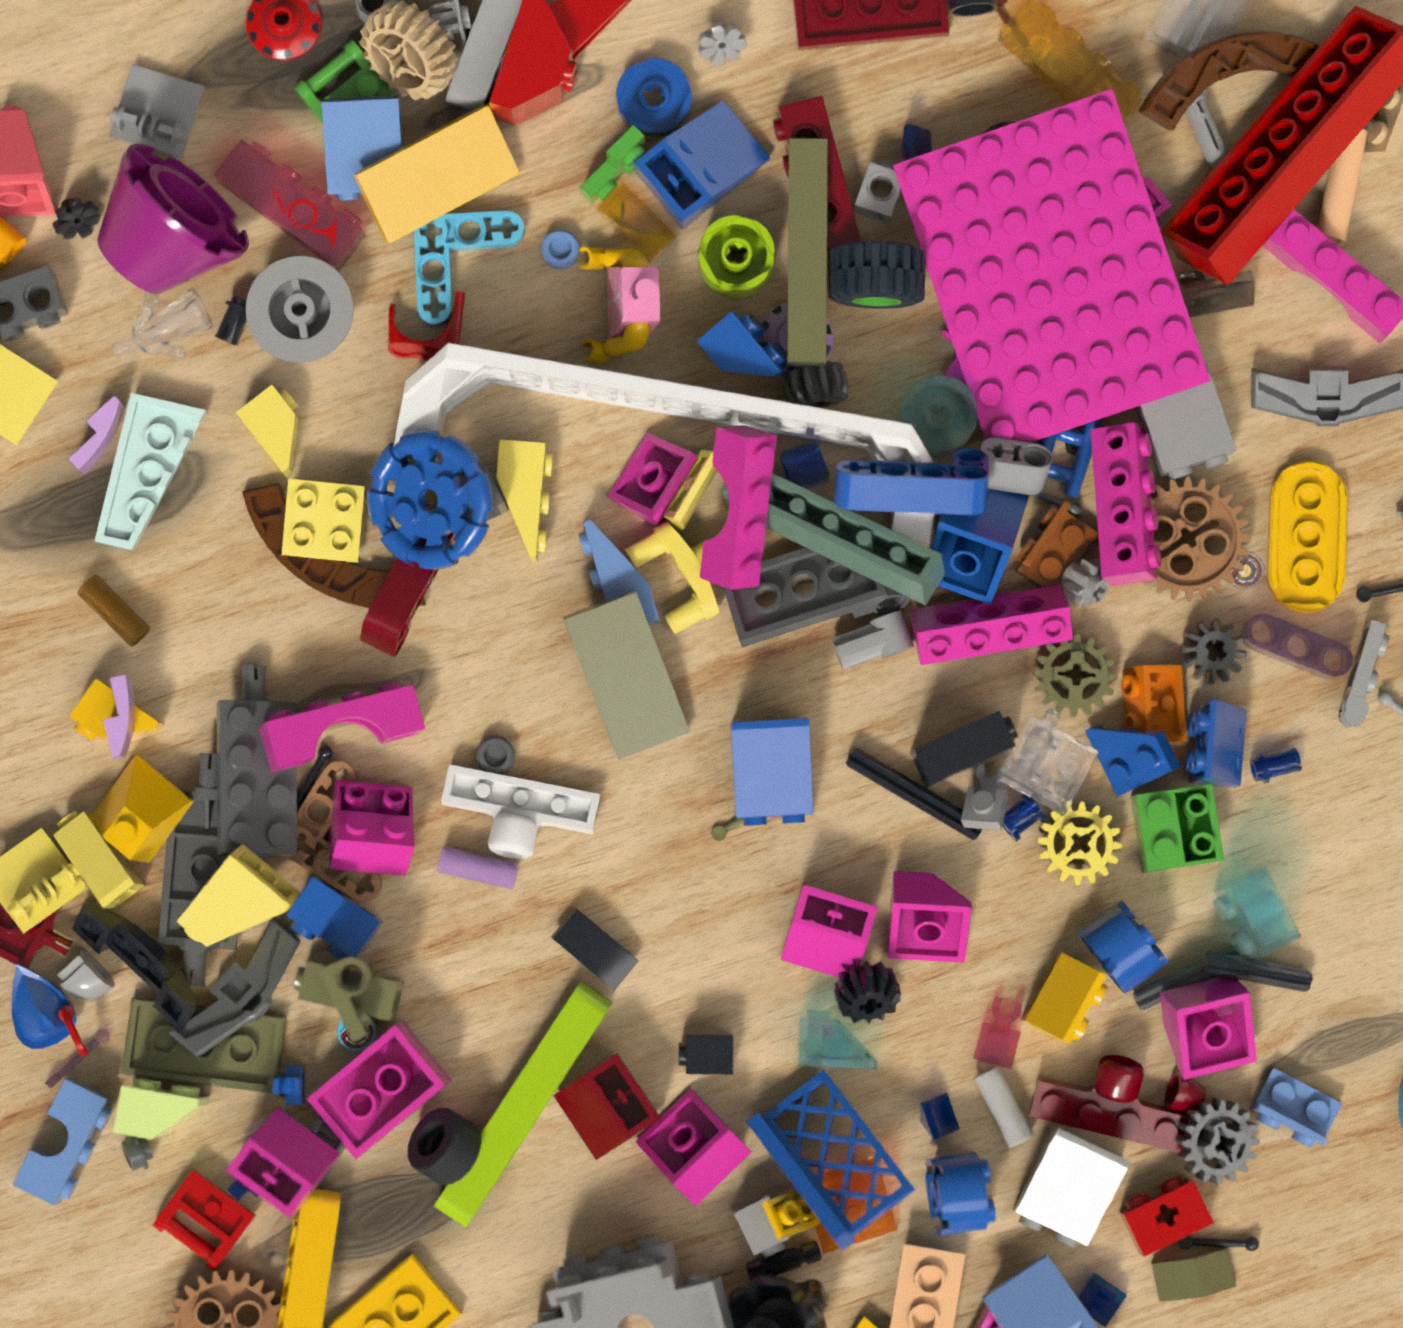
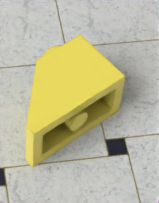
(273, 425)

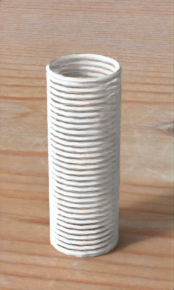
(1002, 1114)

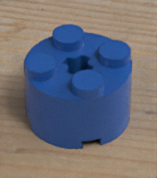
(1123, 947)
(959, 1193)

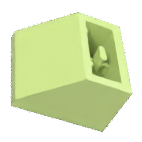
(152, 1112)

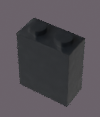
(964, 748)

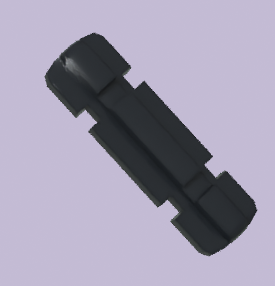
(785, 1260)

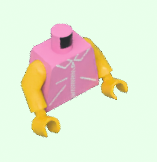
(631, 301)

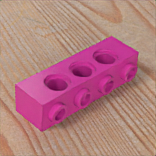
(979, 628)

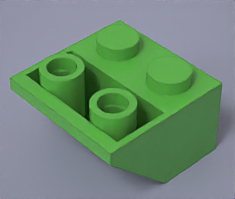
(1177, 828)

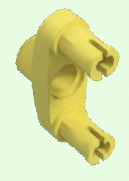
(688, 559)

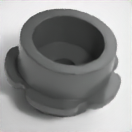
(137, 1152)

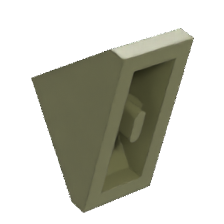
(1193, 1275)

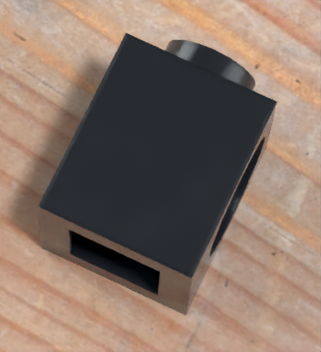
(707, 1054)

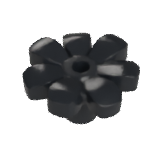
(75, 217)

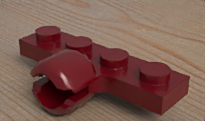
(1109, 1105)

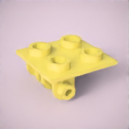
(323, 520)
(36, 880)

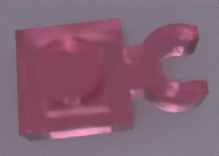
(997, 1041)

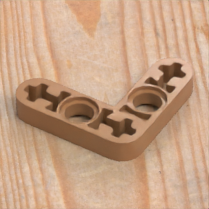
(317, 831)

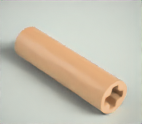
(1341, 190)

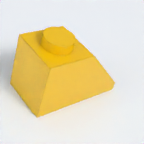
(99, 704)

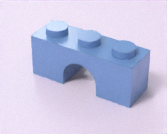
(81, 1112)

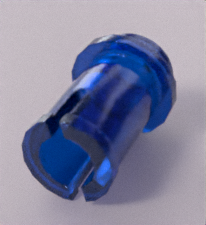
(1275, 765)

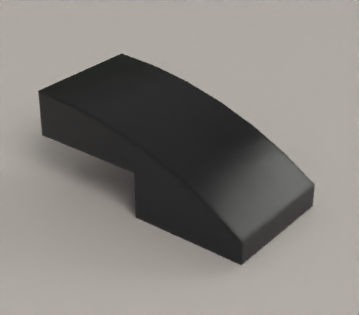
(594, 948)

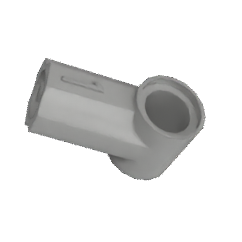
(882, 638)

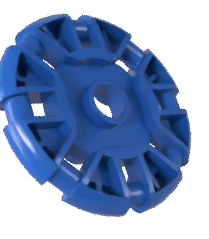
(409, 503)

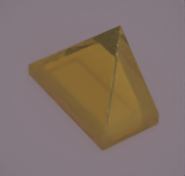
(636, 222)

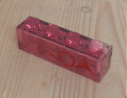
(290, 204)

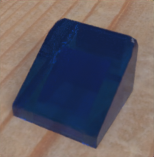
(915, 141)

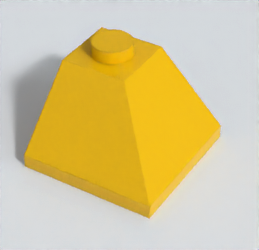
(140, 811)

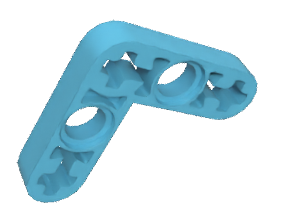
(451, 241)

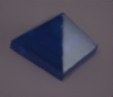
(938, 1116)

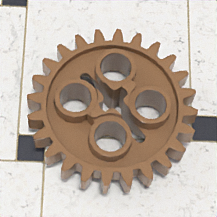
(1207, 568)
(229, 1297)

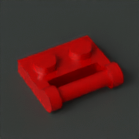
(212, 1210)

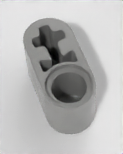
(1017, 465)

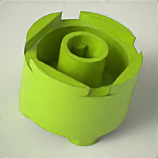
(742, 236)

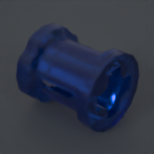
(1021, 817)

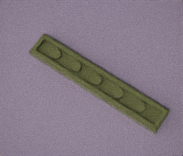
(807, 252)

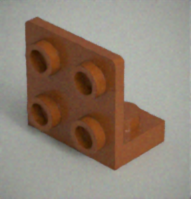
(1060, 544)

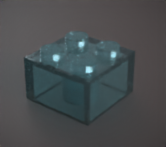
(1255, 914)

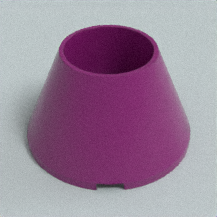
(166, 223)

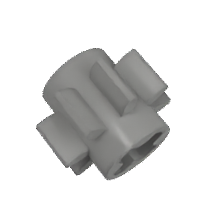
(1084, 583)

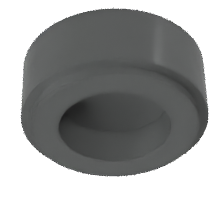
(495, 755)

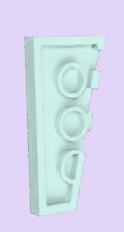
(145, 461)

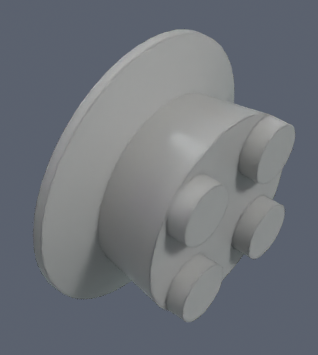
(299, 309)

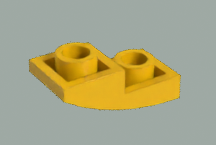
(789, 1214)

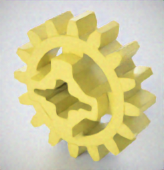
(1091, 856)

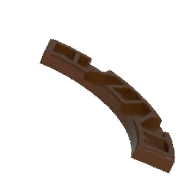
(331, 577)

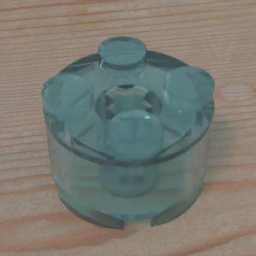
(940, 394)

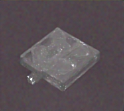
(1047, 763)

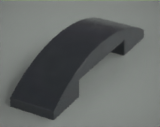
(144, 955)

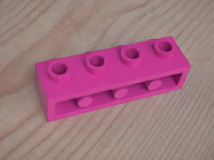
(1124, 504)

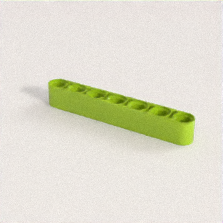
(526, 1101)

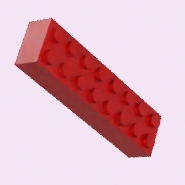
(1289, 146)

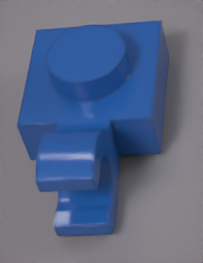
(291, 1084)

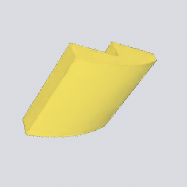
(21, 394)
(691, 490)

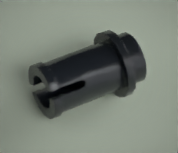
(233, 321)

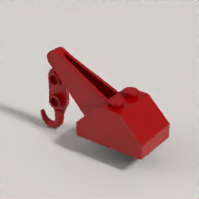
(543, 52)

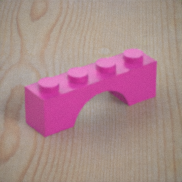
(1362, 294)
(746, 465)
(387, 715)

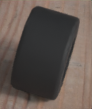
(444, 1146)

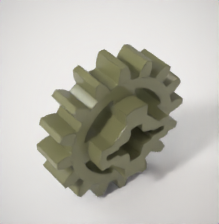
(1075, 692)

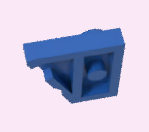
(1132, 756)

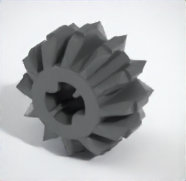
(816, 385)
(1226, 650)

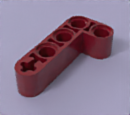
(397, 602)

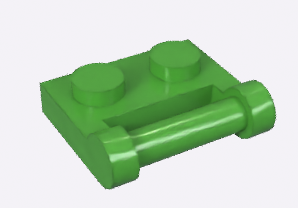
(362, 84)

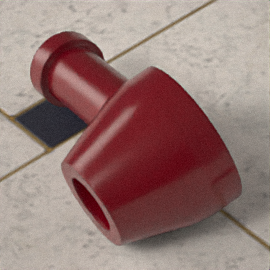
(1183, 1093)

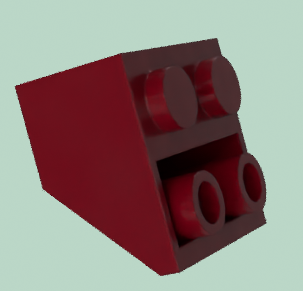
(607, 1106)

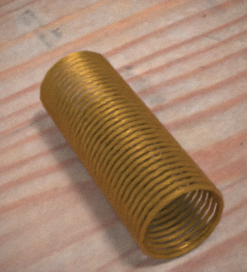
(107, 601)

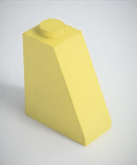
(97, 860)
(237, 898)

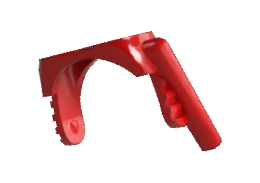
(407, 348)

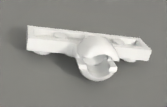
(519, 807)

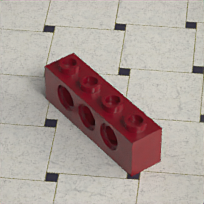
(811, 119)

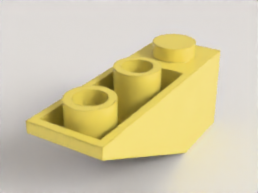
(521, 479)

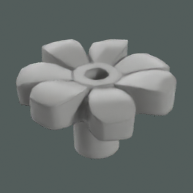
(721, 43)

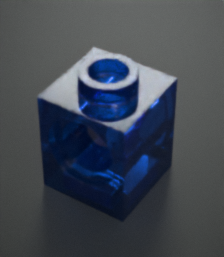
(805, 465)

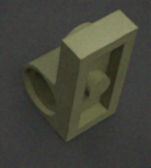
(353, 1016)

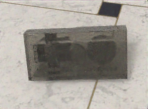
(1213, 296)

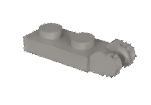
(1362, 676)

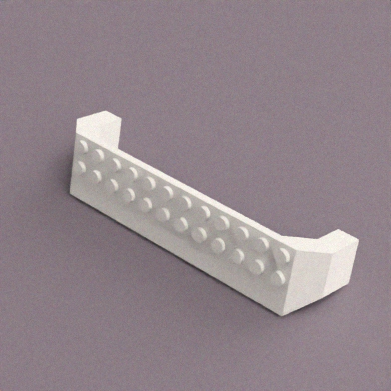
(464, 370)

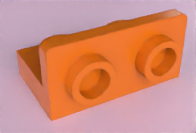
(1155, 700)

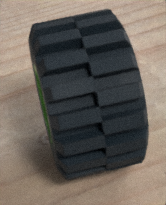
(877, 274)

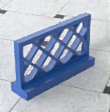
(799, 1169)

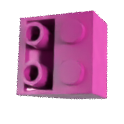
(371, 828)
(828, 931)
(283, 1162)

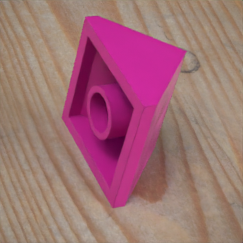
(652, 478)

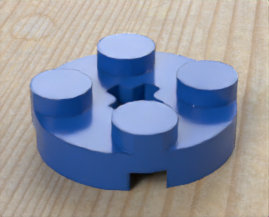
(644, 77)

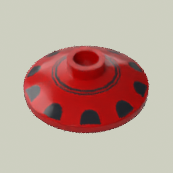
(286, 40)

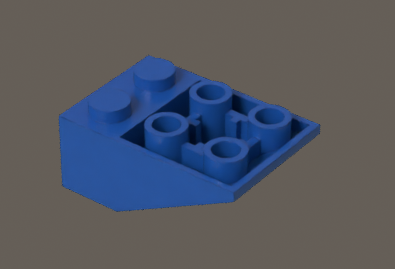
(700, 163)
(1217, 744)

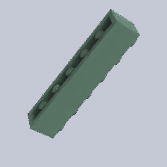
(852, 540)

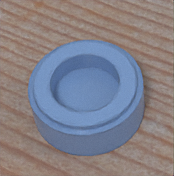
(560, 249)

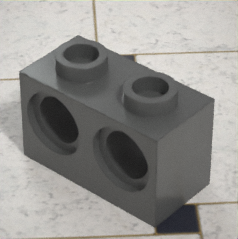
(20, 292)

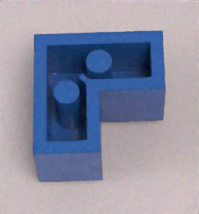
(333, 917)

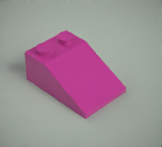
(379, 1089)

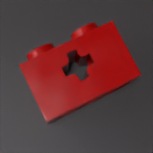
(1188, 1216)

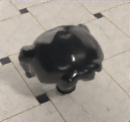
(778, 1304)

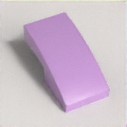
(105, 424)
(120, 728)

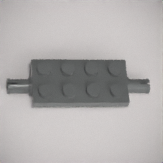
(251, 801)
(188, 867)

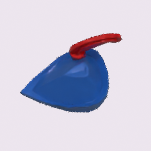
(42, 1012)

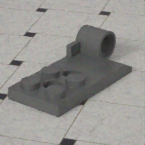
(834, 593)

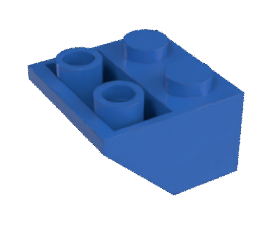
(739, 347)

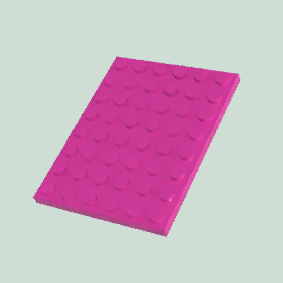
(1052, 271)

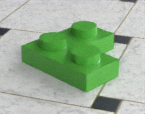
(619, 159)

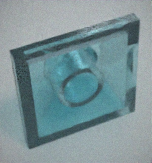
(830, 1044)

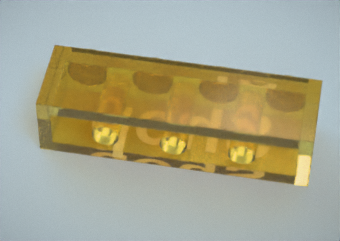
(1063, 60)

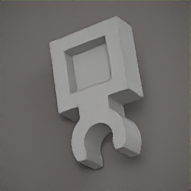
(985, 804)

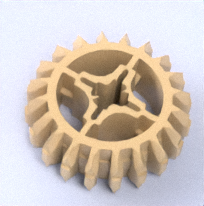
(408, 50)

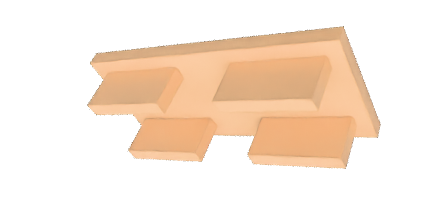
(927, 1288)

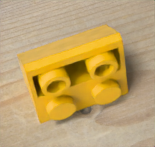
(1065, 999)

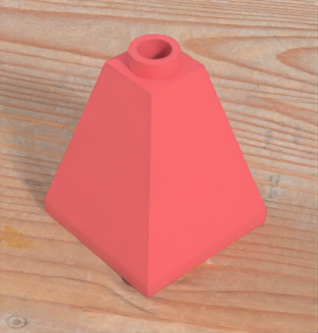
(22, 174)

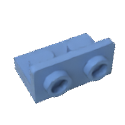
(1295, 1106)

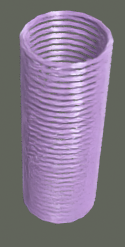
(483, 863)

